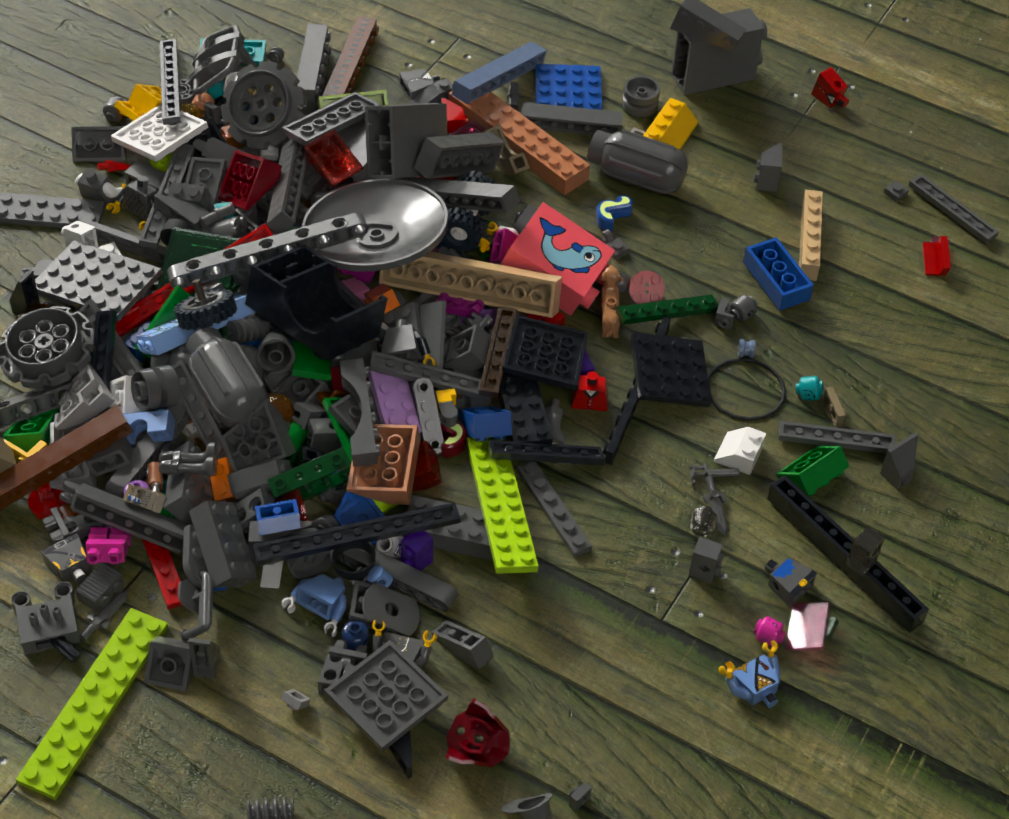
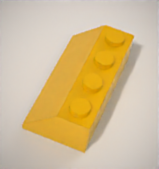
(673, 124)

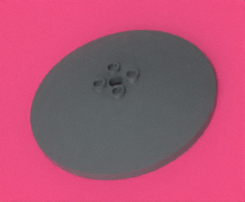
(402, 214)

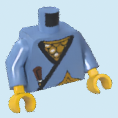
(756, 679)

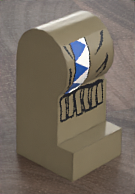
(144, 497)

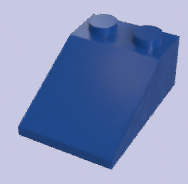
(486, 422)

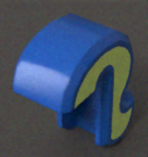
(609, 210)

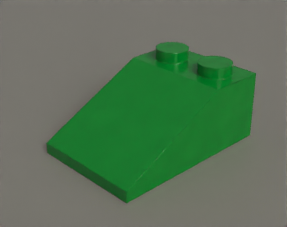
(31, 430)

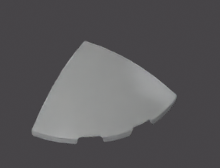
(84, 401)

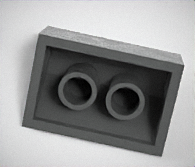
(96, 144)

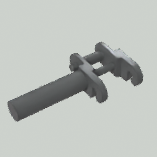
(707, 472)

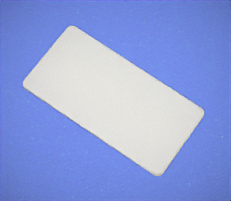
(271, 575)

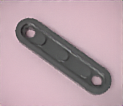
(428, 413)

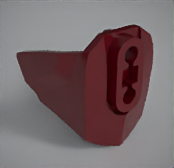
(478, 722)

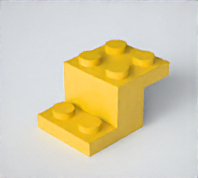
(140, 102)

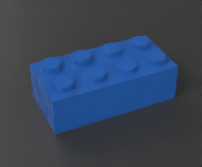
(778, 273)

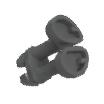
(179, 462)

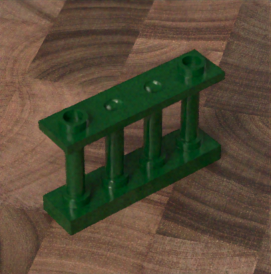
(314, 476)

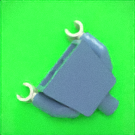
(320, 596)

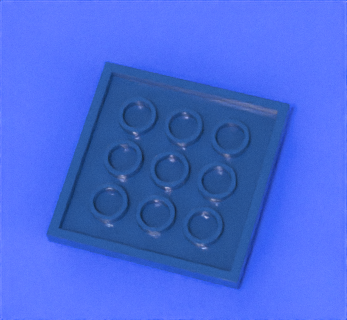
(568, 85)

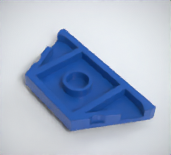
(357, 509)

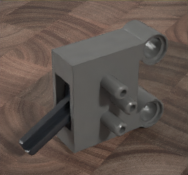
(48, 623)

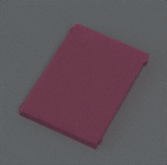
(807, 626)

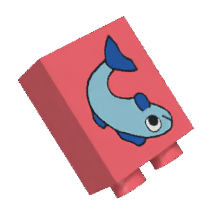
(563, 249)

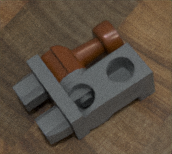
(68, 523)

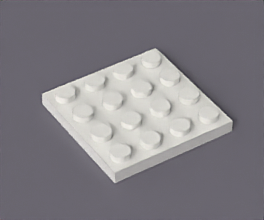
(153, 139)

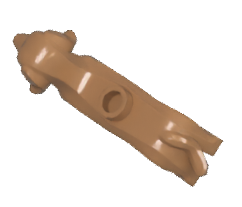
(610, 301)

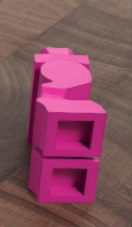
(107, 547)

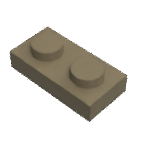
(832, 402)

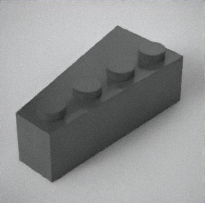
(707, 25)

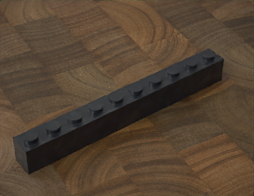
(837, 544)

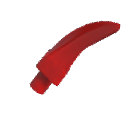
(112, 166)

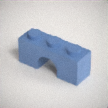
(159, 425)

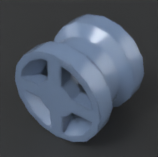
(746, 348)

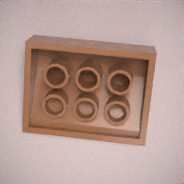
(395, 469)

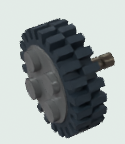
(205, 308)

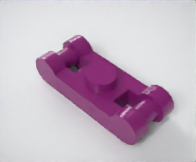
(461, 307)

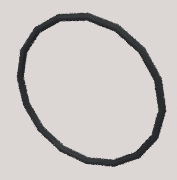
(761, 364)

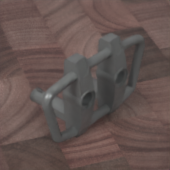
(217, 57)

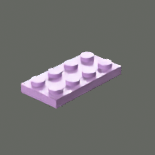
(393, 400)

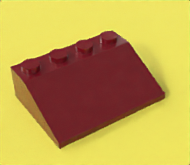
(248, 179)

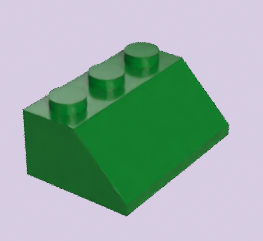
(815, 468)

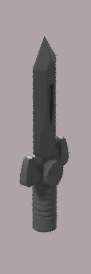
(716, 505)
(103, 615)

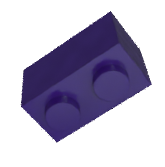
(417, 550)

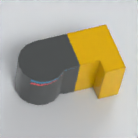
(445, 404)

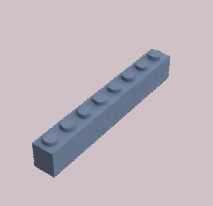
(498, 72)

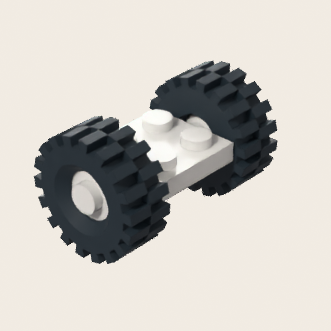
(463, 228)

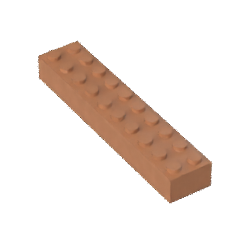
(543, 153)

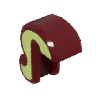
(455, 440)

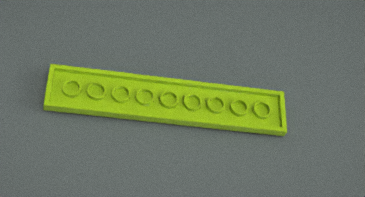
(502, 510)
(91, 705)

